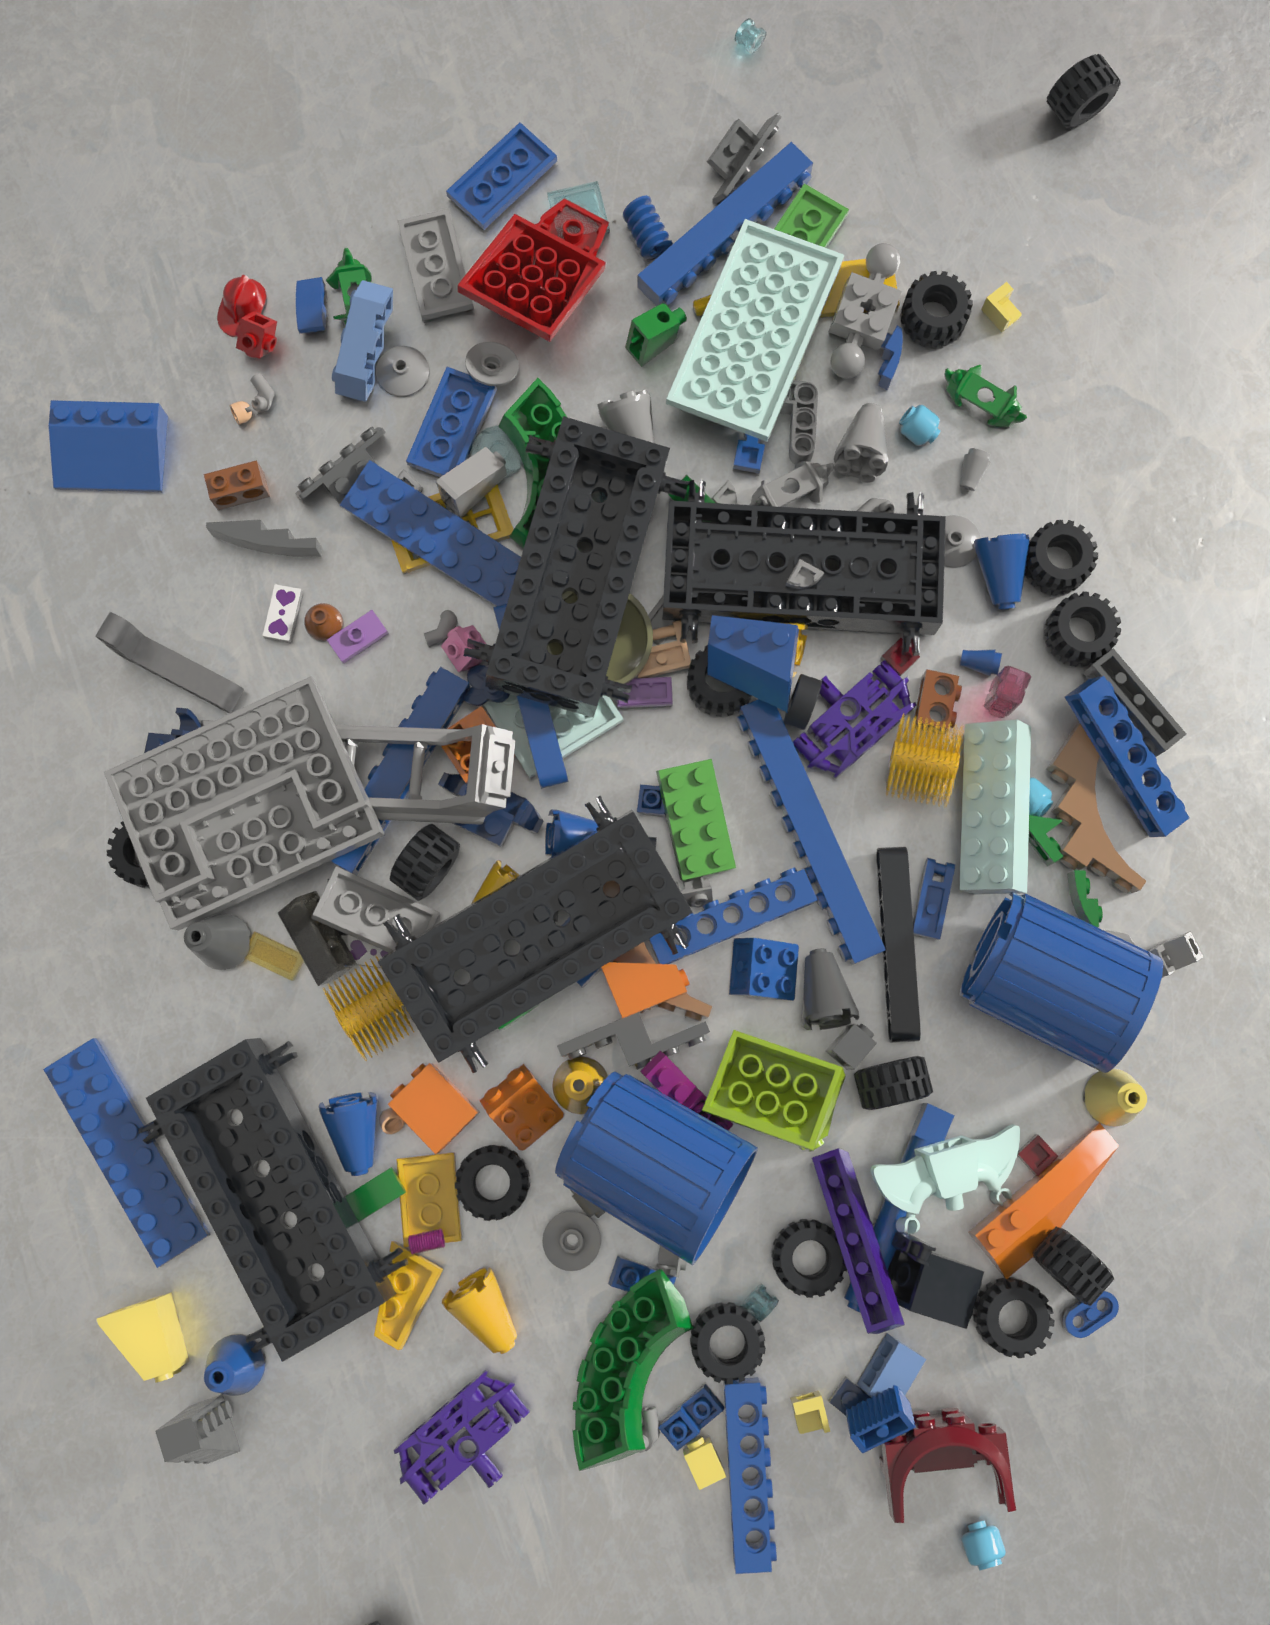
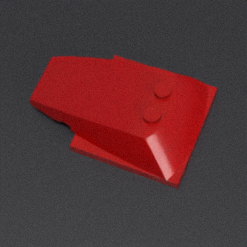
(536, 274)

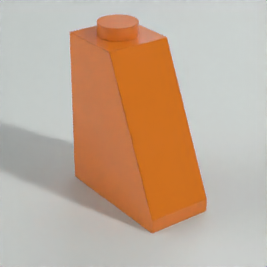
(643, 985)

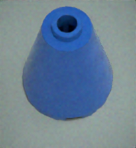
(1003, 567)
(566, 830)
(352, 1129)
(233, 1366)

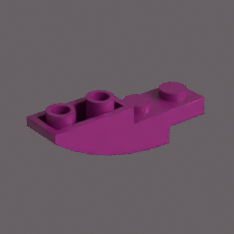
(677, 1086)

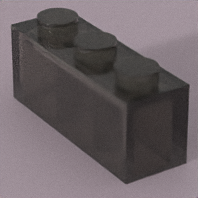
(317, 943)

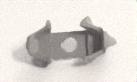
(809, 478)

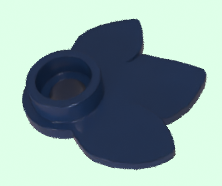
(478, 693)

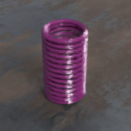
(427, 1242)

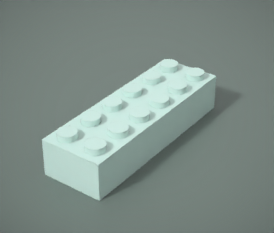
(995, 807)

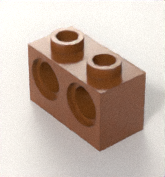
(236, 485)
(930, 700)

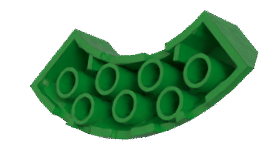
(535, 414)
(618, 1369)

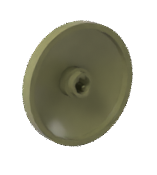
(631, 645)

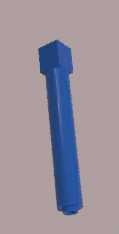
(929, 1128)

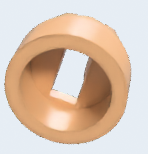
(239, 412)
(390, 1121)

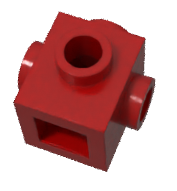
(256, 335)

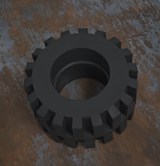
(1083, 91)
(941, 290)
(1073, 541)
(1097, 614)
(707, 697)
(123, 858)
(424, 862)
(893, 1083)
(469, 1194)
(783, 1253)
(1073, 1265)
(1037, 1322)
(743, 1363)

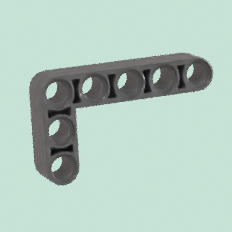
(801, 411)
(167, 664)

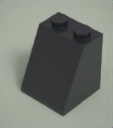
(937, 1291)

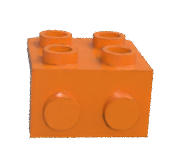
(521, 1108)

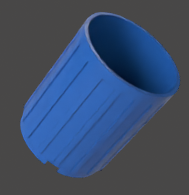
(1062, 981)
(655, 1165)

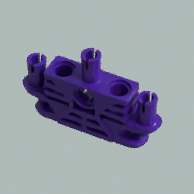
(867, 731)
(446, 1423)

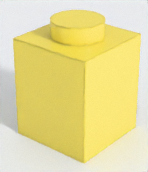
(703, 1462)

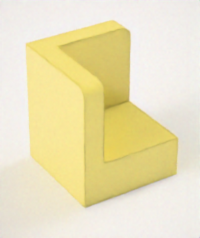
(1000, 308)
(810, 1412)

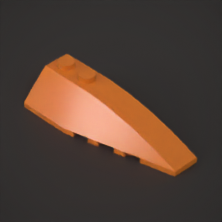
(1043, 1203)

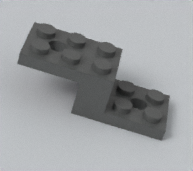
(633, 1040)

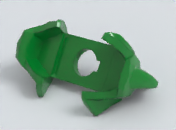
(347, 272)
(967, 383)

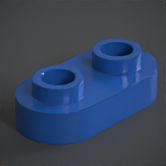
(1090, 1316)

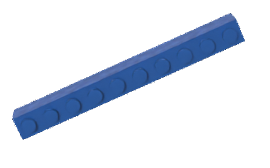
(811, 831)

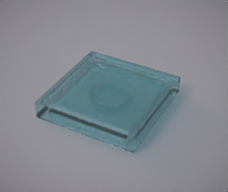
(586, 196)

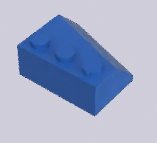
(754, 657)

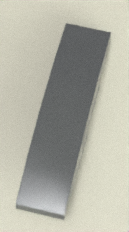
(255, 536)

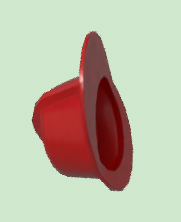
(239, 299)

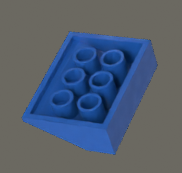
(107, 445)

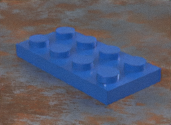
(501, 176)
(451, 423)

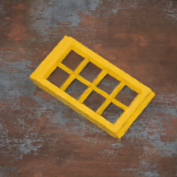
(500, 517)

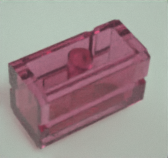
(1006, 691)

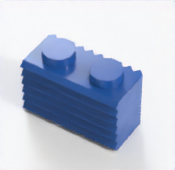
(880, 1419)

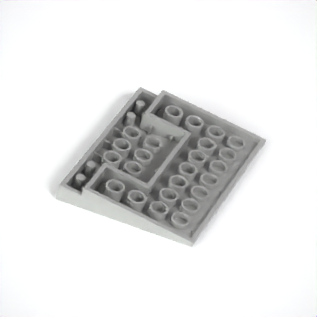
(243, 804)

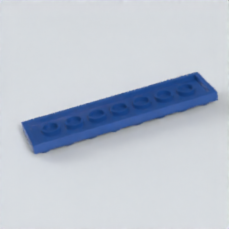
(433, 533)
(133, 1169)

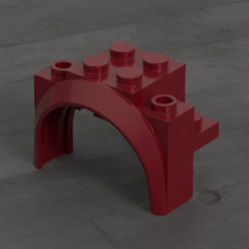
(941, 1444)

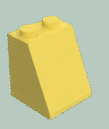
(148, 1337)

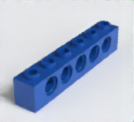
(1114, 752)
(800, 896)
(749, 1556)

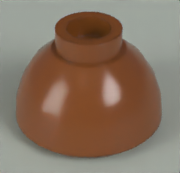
(323, 621)

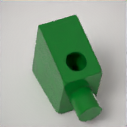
(653, 332)

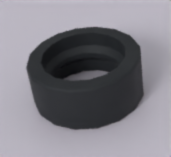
(802, 701)

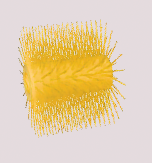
(924, 760)
(367, 1010)

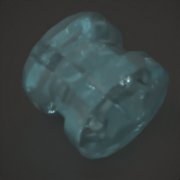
(750, 36)
(760, 1302)

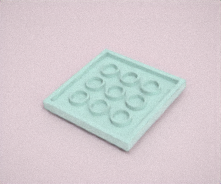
(571, 728)

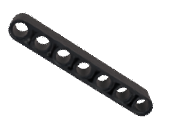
(898, 940)

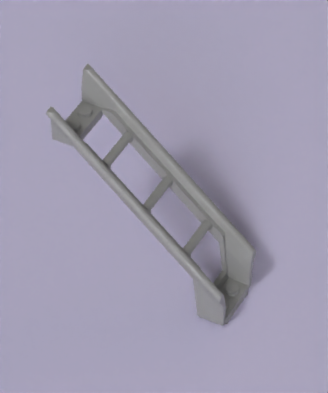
(487, 777)

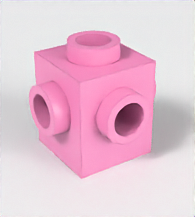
(456, 644)

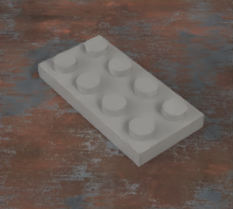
(434, 263)
(362, 908)

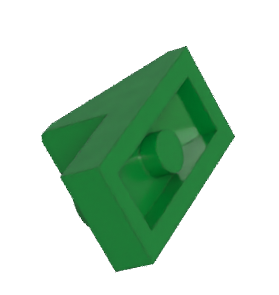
(1046, 847)

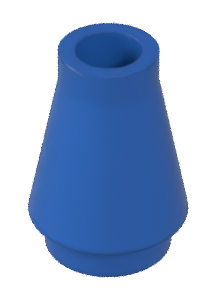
(982, 661)

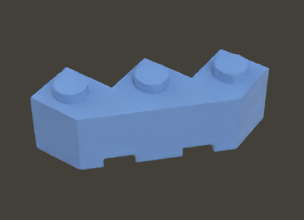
(362, 340)

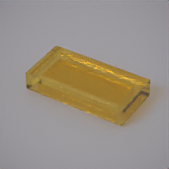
(274, 956)

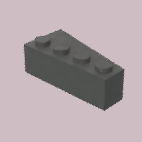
(199, 1433)

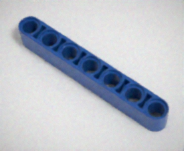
(540, 734)

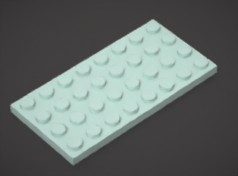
(755, 330)

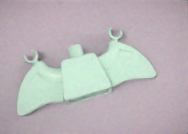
(947, 1172)

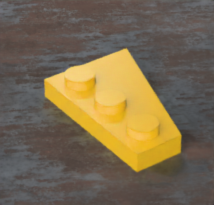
(413, 1287)

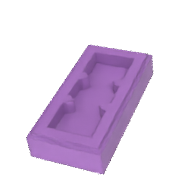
(357, 636)
(649, 693)

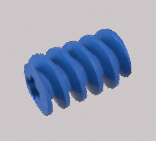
(646, 227)

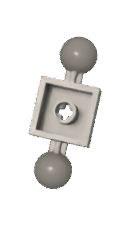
(877, 300)

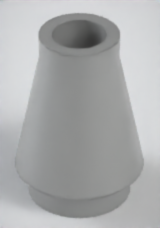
(974, 467)

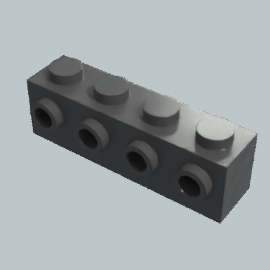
(1144, 710)

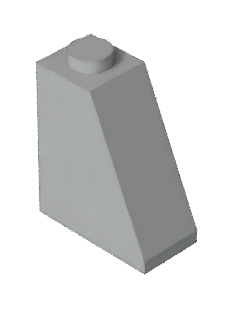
(471, 481)

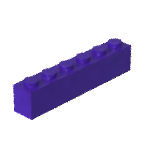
(858, 1242)

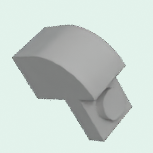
(1177, 952)

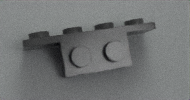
(737, 151)
(342, 474)

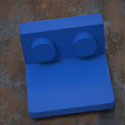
(764, 968)

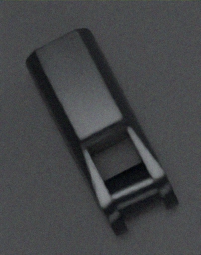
(913, 1247)

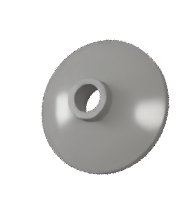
(491, 363)
(405, 381)
(962, 552)
(569, 1256)

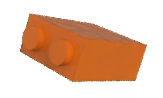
(432, 1107)

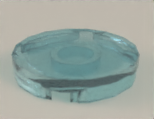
(496, 439)

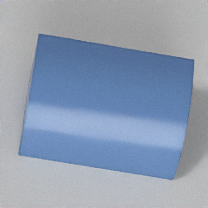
(890, 1366)

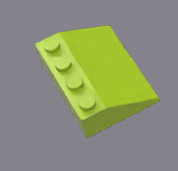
(774, 1090)

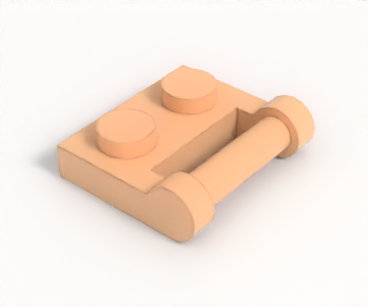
(667, 656)

